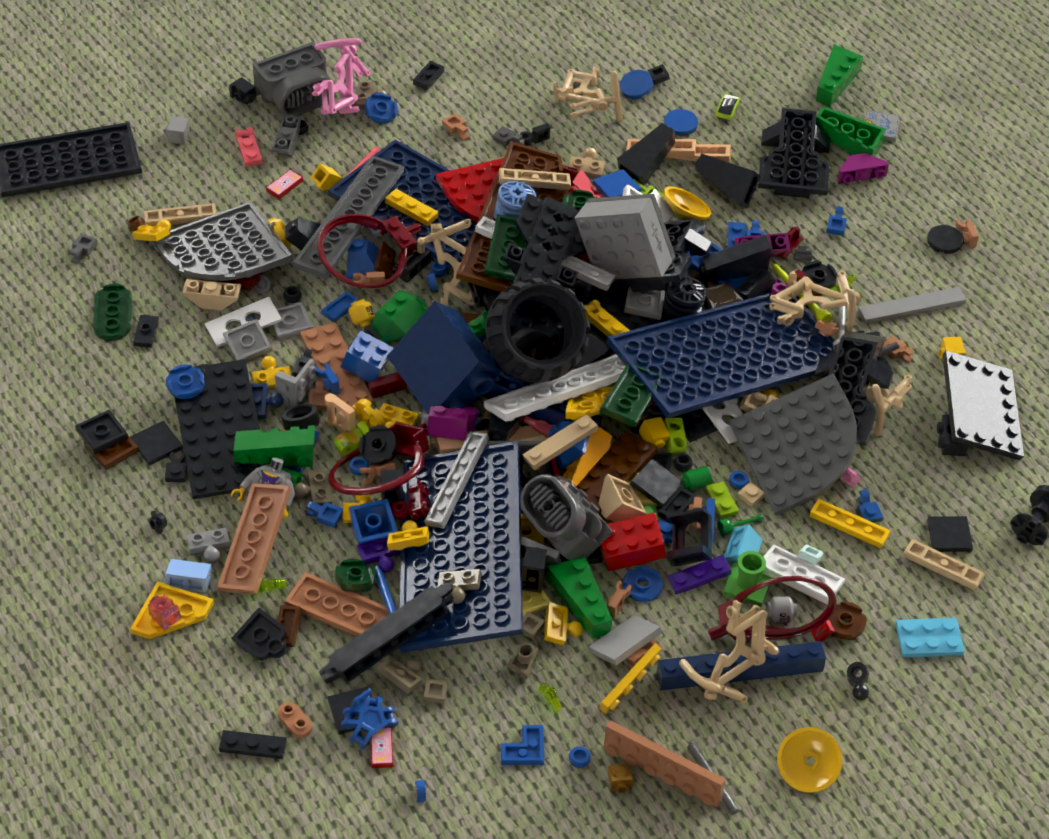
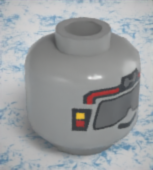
(781, 609)

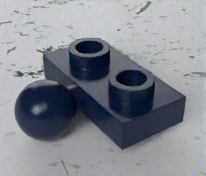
(261, 399)

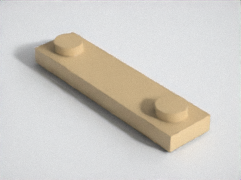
(536, 178)
(179, 215)
(560, 442)
(943, 564)

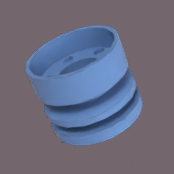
(511, 198)

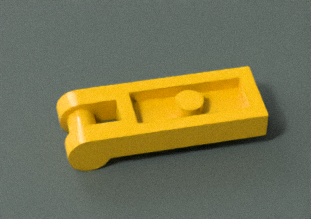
(603, 320)

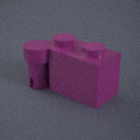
(451, 422)

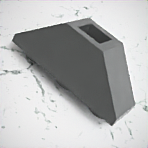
(287, 135)

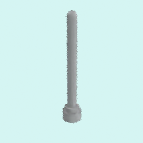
(841, 325)

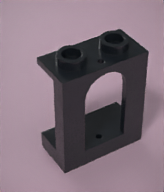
(681, 555)

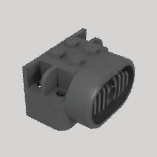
(290, 79)
(564, 516)

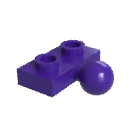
(377, 551)

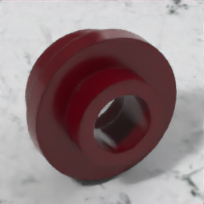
(400, 510)

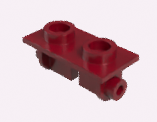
(794, 240)
(418, 495)

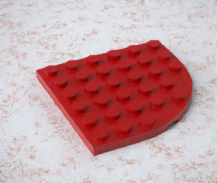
(469, 186)

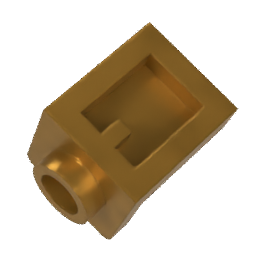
(620, 778)

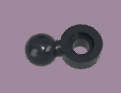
(860, 690)

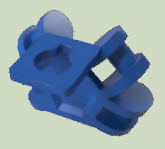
(369, 715)

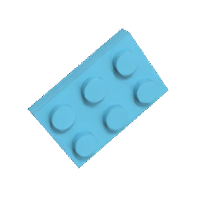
(929, 637)

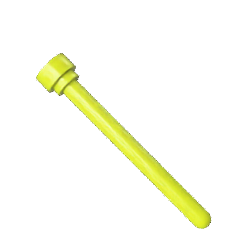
(819, 313)

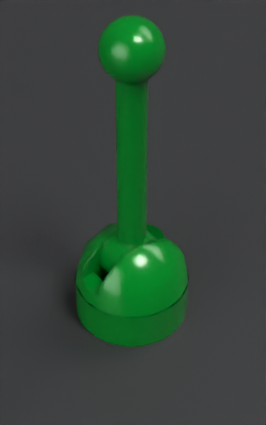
(727, 525)

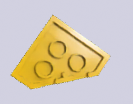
(587, 403)
(191, 605)

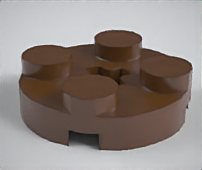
(856, 624)

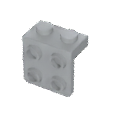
(295, 389)

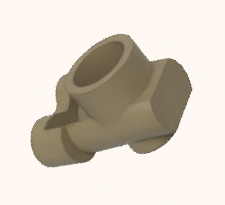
(524, 659)

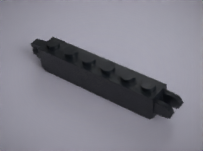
(388, 634)

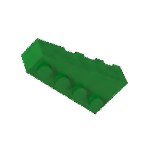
(838, 74)
(850, 133)
(291, 446)
(580, 592)

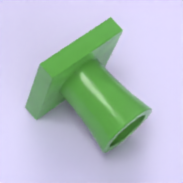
(745, 574)

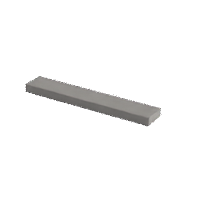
(912, 305)
(456, 480)

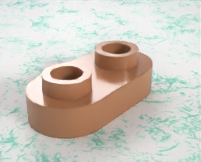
(293, 719)

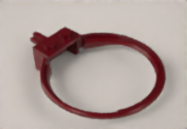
(393, 226)
(411, 442)
(774, 633)

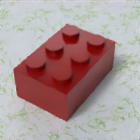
(633, 542)

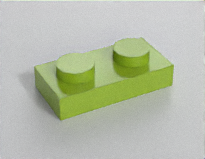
(724, 502)

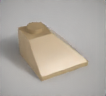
(619, 500)

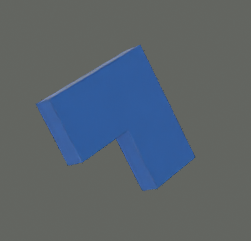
(529, 751)

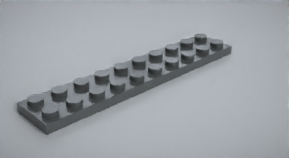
(361, 197)

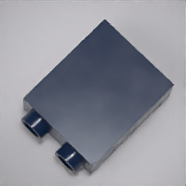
(444, 360)

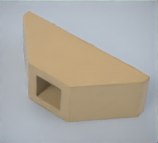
(211, 294)

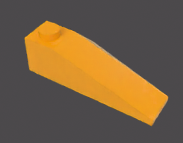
(597, 446)

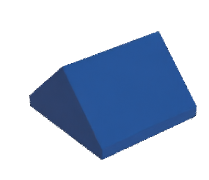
(372, 521)

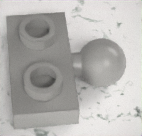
(209, 543)

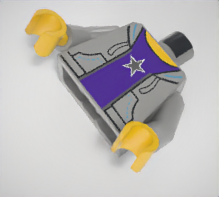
(267, 474)

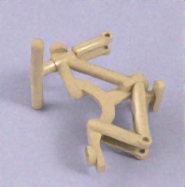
(568, 93)
(437, 235)
(847, 298)
(891, 399)
(755, 654)

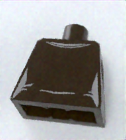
(720, 295)

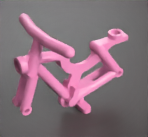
(346, 92)

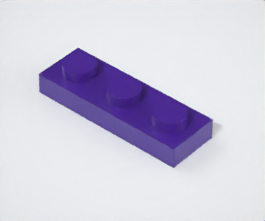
(699, 574)

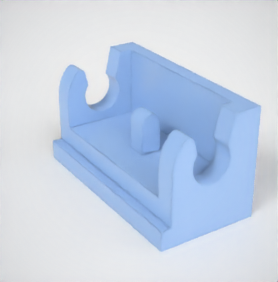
(188, 575)

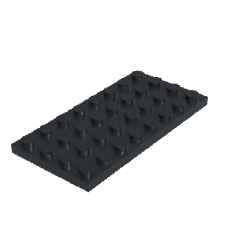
(68, 159)
(210, 427)

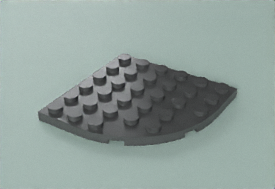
(224, 246)
(799, 442)

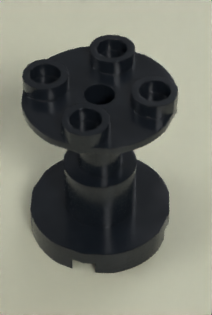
(1029, 527)

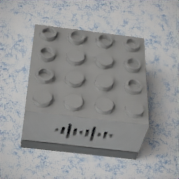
(626, 236)

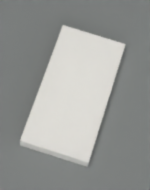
(783, 563)

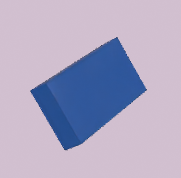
(339, 307)

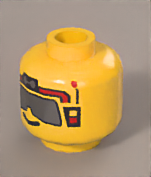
(361, 313)

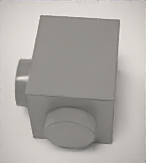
(177, 130)

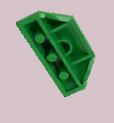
(398, 315)

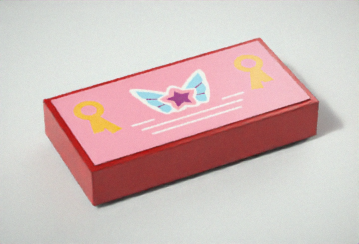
(284, 184)
(382, 748)

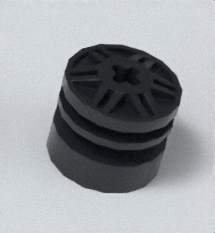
(683, 298)

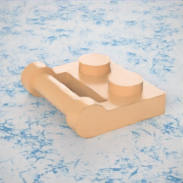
(345, 415)

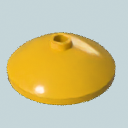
(686, 204)
(809, 743)

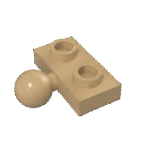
(588, 164)

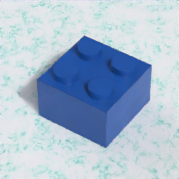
(366, 357)

